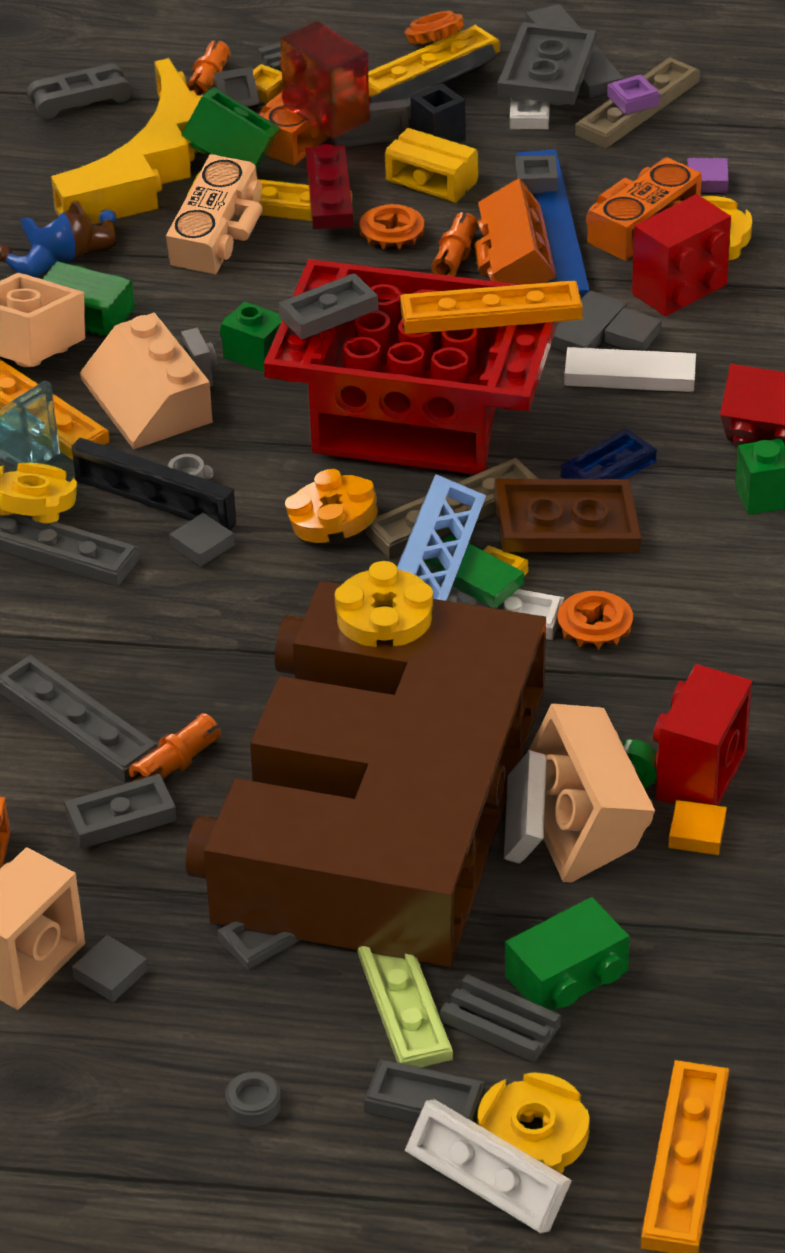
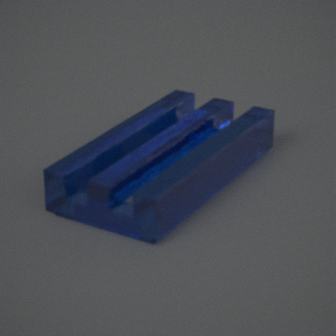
(613, 465)

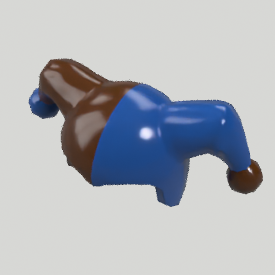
(61, 240)

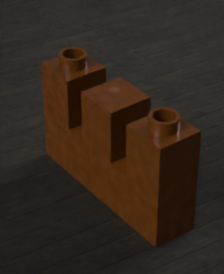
(375, 781)

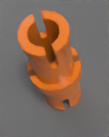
(208, 65)
(455, 245)
(177, 749)

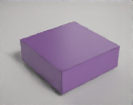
(633, 94)
(713, 172)

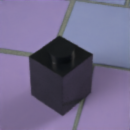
(439, 113)

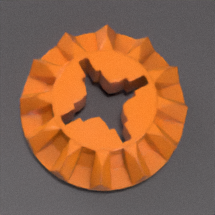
(434, 27)
(377, 225)
(588, 607)

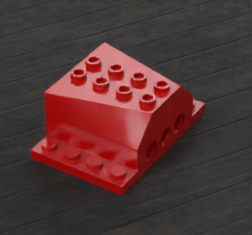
(403, 394)

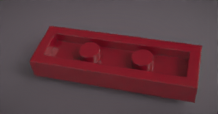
(329, 187)

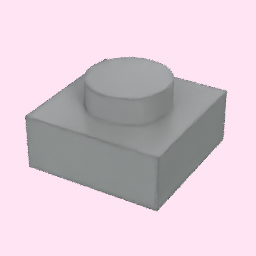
(200, 352)

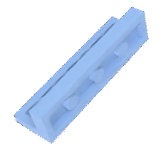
(424, 534)

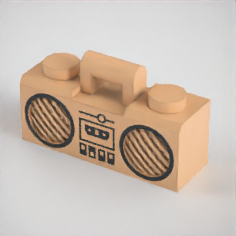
(215, 212)

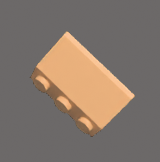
(148, 382)
(591, 791)

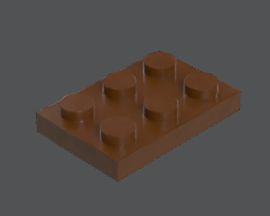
(566, 515)

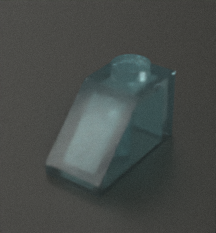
(29, 427)

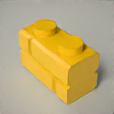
(431, 165)

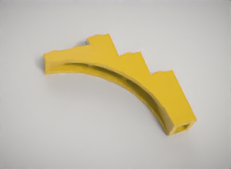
(135, 172)

